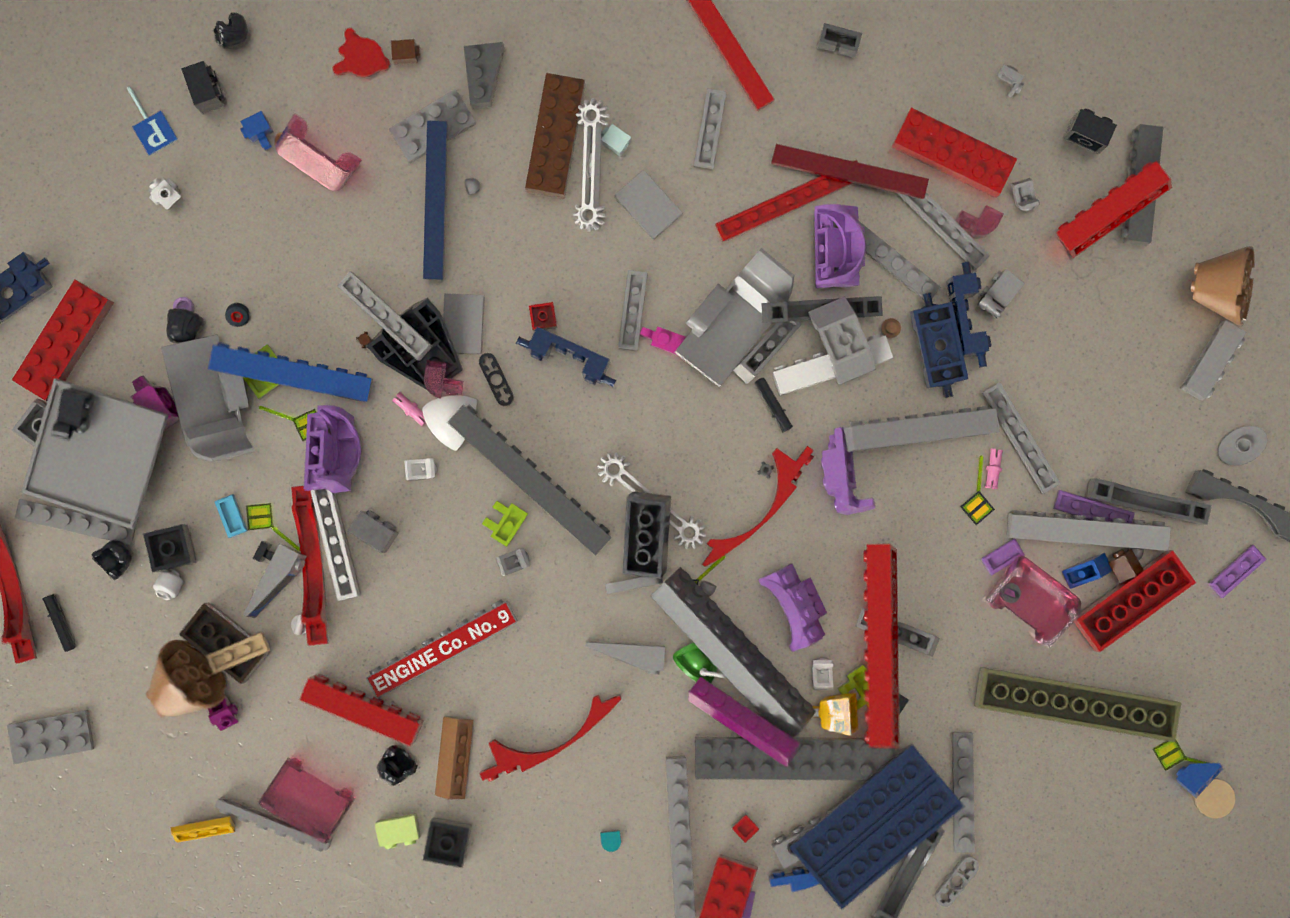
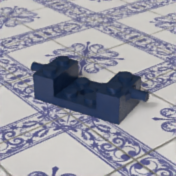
(26, 282)
(965, 287)
(937, 323)
(543, 342)

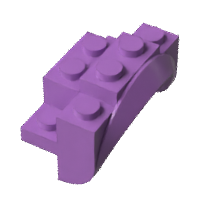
(838, 247)
(334, 456)
(840, 476)
(800, 604)

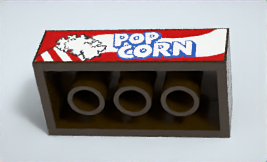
(212, 631)

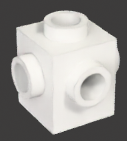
(166, 199)

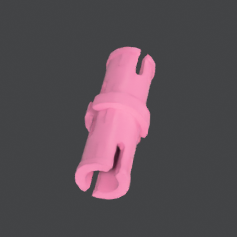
(409, 408)
(994, 469)

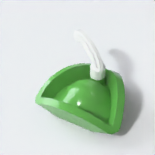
(696, 663)

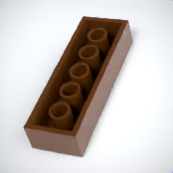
(555, 135)

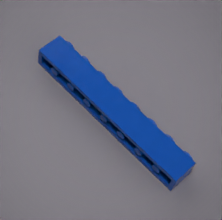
(289, 373)

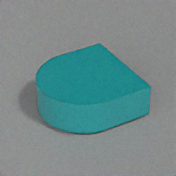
(611, 840)

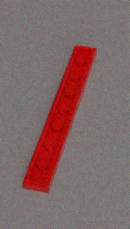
(732, 52)
(778, 206)

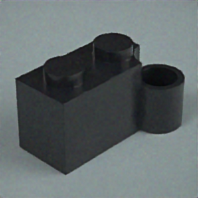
(72, 413)

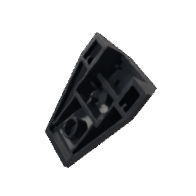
(430, 325)

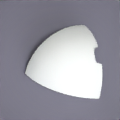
(440, 411)

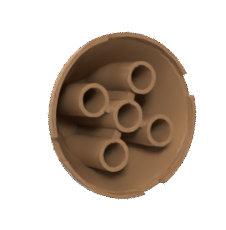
(1225, 284)
(184, 681)

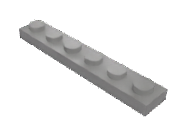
(948, 229)
(898, 265)
(385, 316)
(1021, 438)
(73, 521)
(964, 790)
(265, 821)

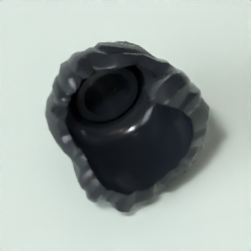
(232, 33)
(182, 325)
(113, 558)
(396, 765)

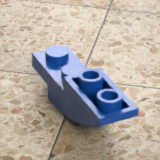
(797, 879)

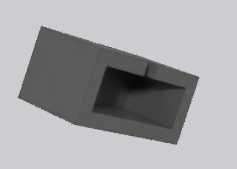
(839, 38)

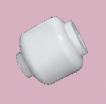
(168, 584)

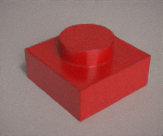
(745, 828)

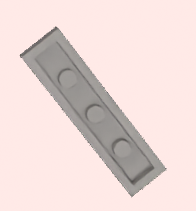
(710, 128)
(632, 310)

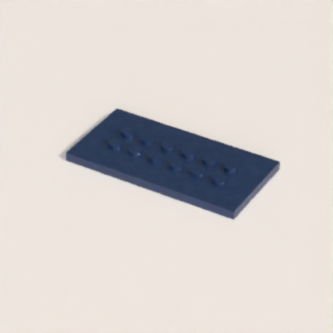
(876, 826)

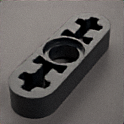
(485, 368)

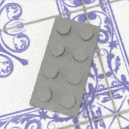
(412, 131)
(50, 737)

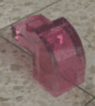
(983, 225)
(436, 383)

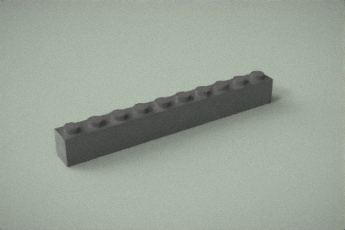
(533, 483)

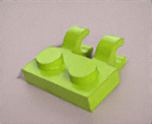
(508, 525)
(857, 681)

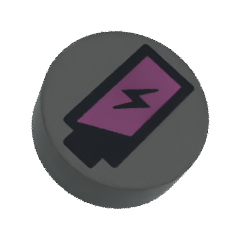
(1010, 593)

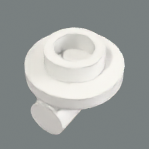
(297, 626)

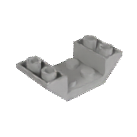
(843, 340)

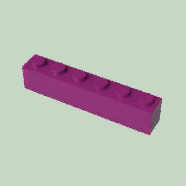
(743, 721)

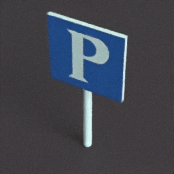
(154, 130)

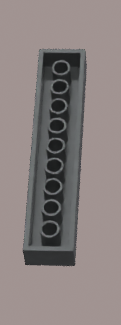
(733, 653)
(814, 760)

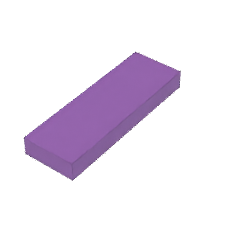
(1237, 571)

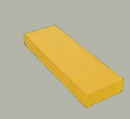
(203, 829)

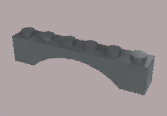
(798, 310)
(1207, 487)
(1148, 502)
(907, 877)

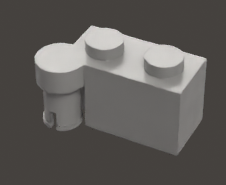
(1000, 293)

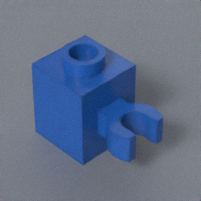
(257, 128)

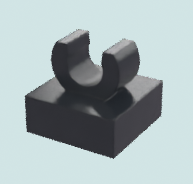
(263, 552)

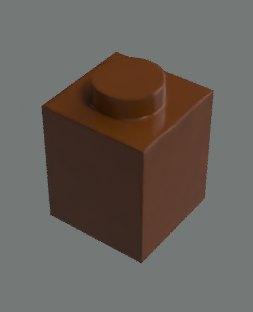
(405, 51)
(1125, 565)

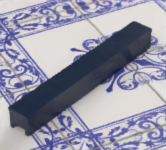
(435, 200)

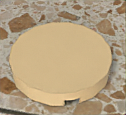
(1216, 799)

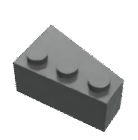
(482, 72)

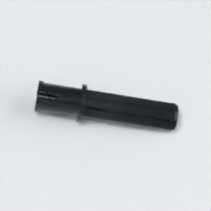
(773, 405)
(59, 622)

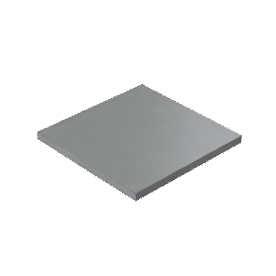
(99, 469)

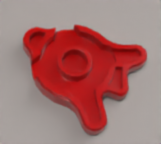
(361, 56)

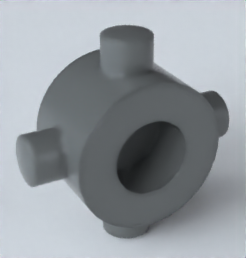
(765, 469)

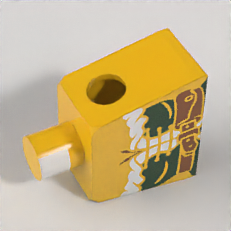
(838, 713)

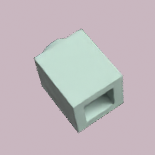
(615, 139)

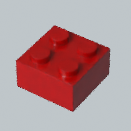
(543, 316)

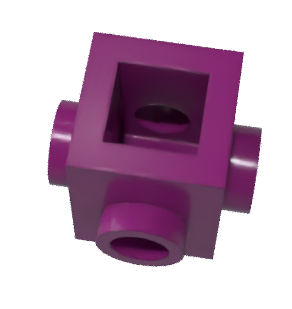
(223, 714)

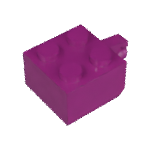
(155, 398)

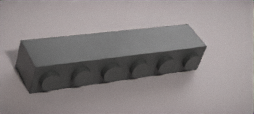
(1145, 149)

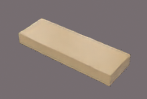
(238, 653)

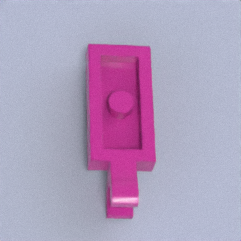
(663, 339)

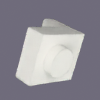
(420, 469)
(822, 674)

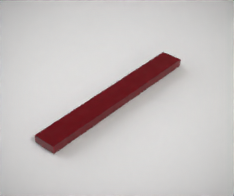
(850, 171)

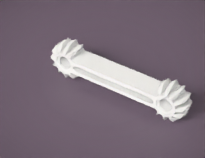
(591, 164)
(622, 472)

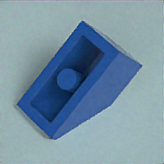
(1087, 571)
(1198, 776)

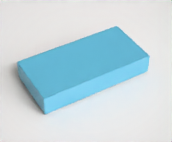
(231, 516)

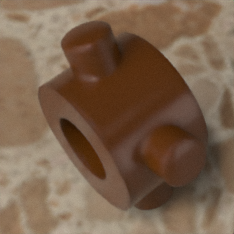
(364, 339)

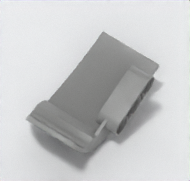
(732, 317)
(206, 401)

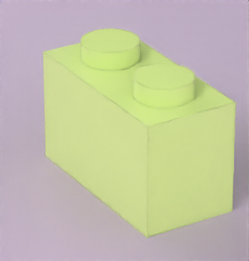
(397, 830)

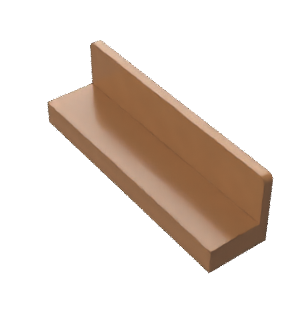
(454, 758)

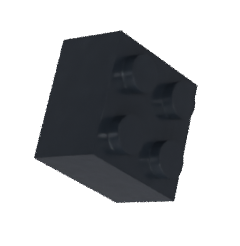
(203, 87)
(1090, 130)
(169, 548)
(447, 842)

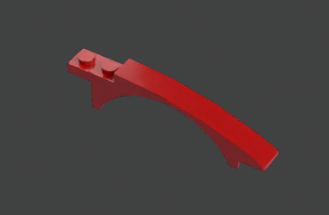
(787, 471)
(314, 596)
(16, 615)
(509, 758)

